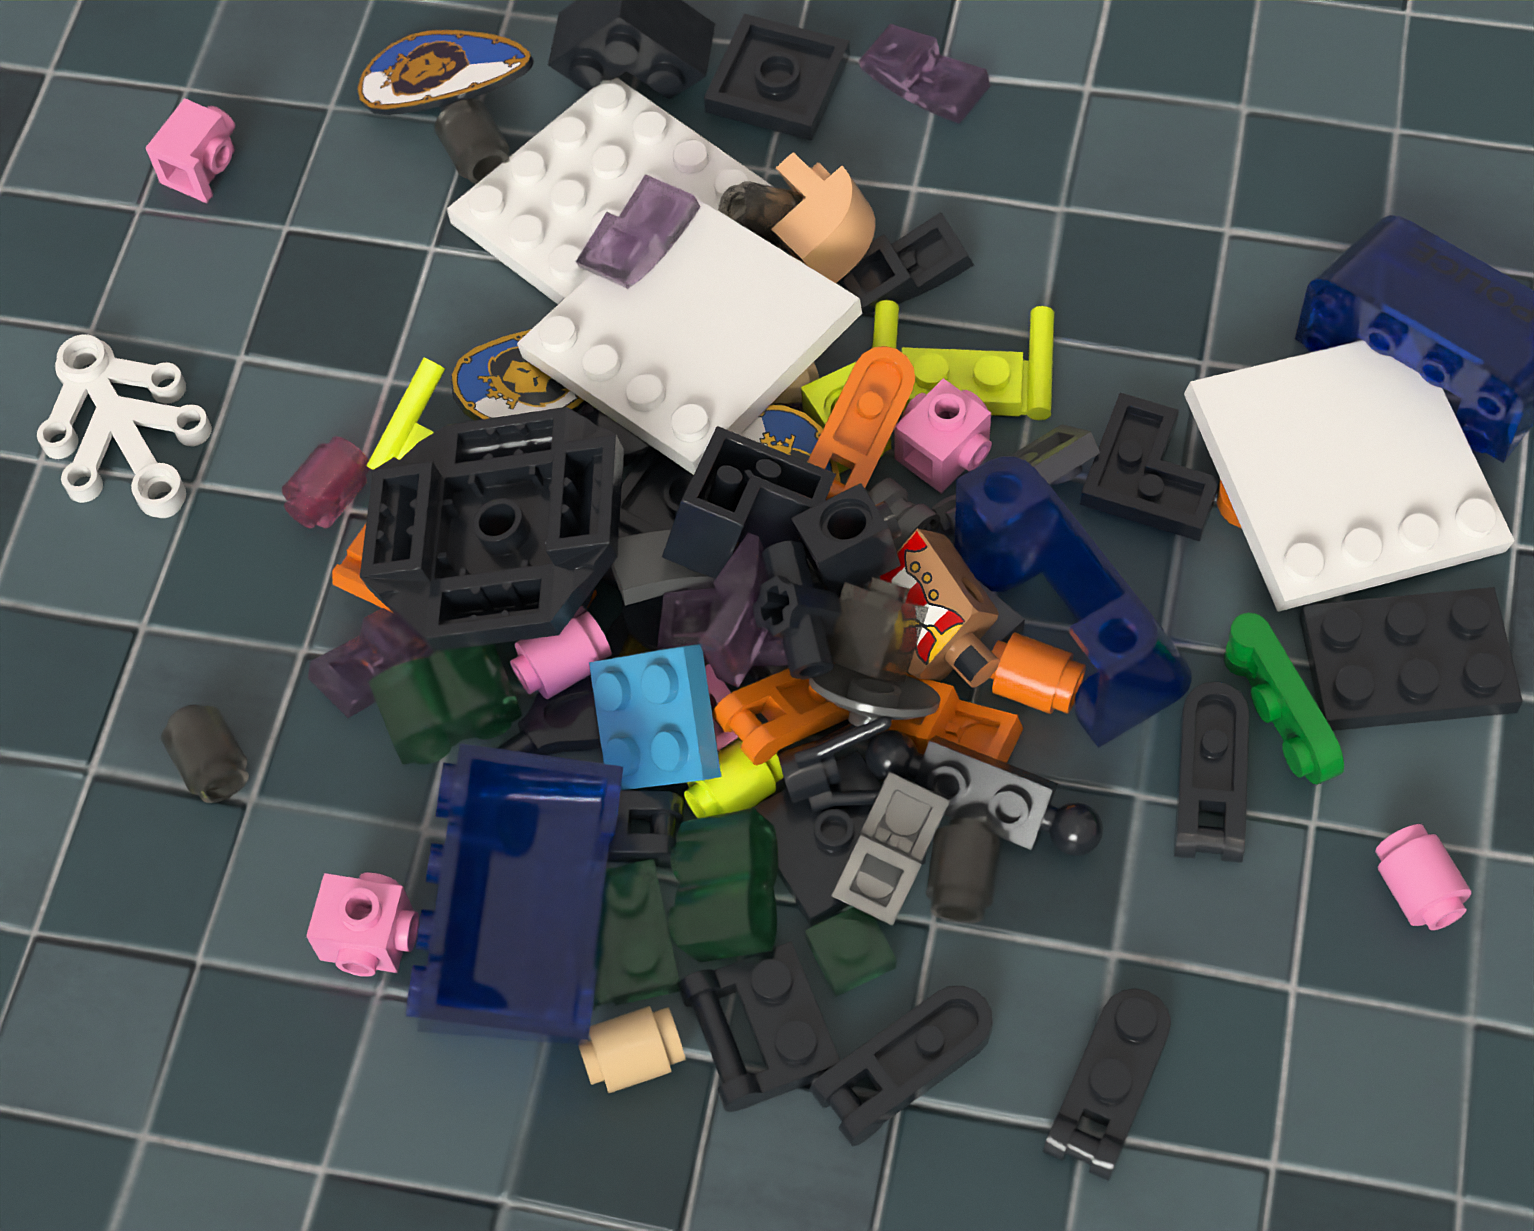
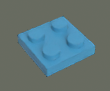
(656, 717)

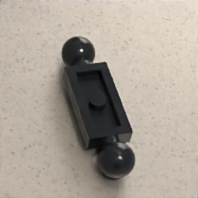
(986, 789)

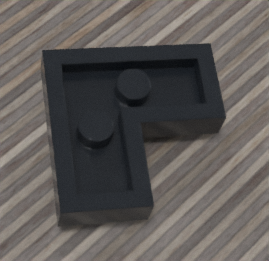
(1136, 482)

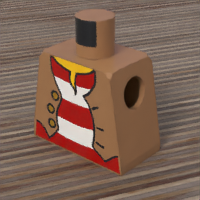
(956, 612)

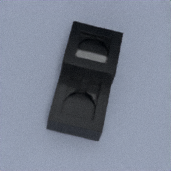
(909, 265)

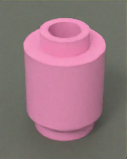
(560, 660)
(1422, 877)

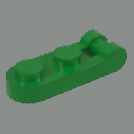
(1283, 699)

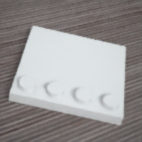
(695, 339)
(1345, 472)

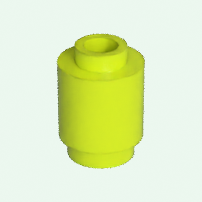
(738, 788)

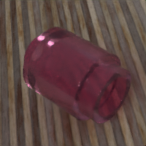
(325, 483)

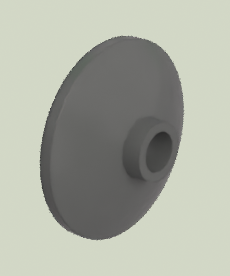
(874, 698)

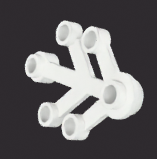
(117, 418)

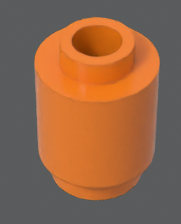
(1036, 674)

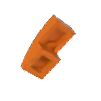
(965, 724)

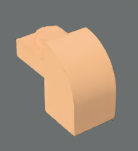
(831, 223)

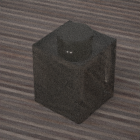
(877, 629)

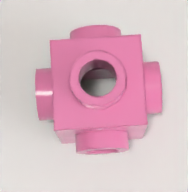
(943, 434)
(362, 923)

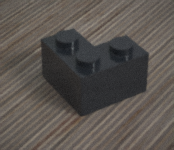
(652, 39)
(739, 492)

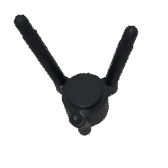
(813, 767)

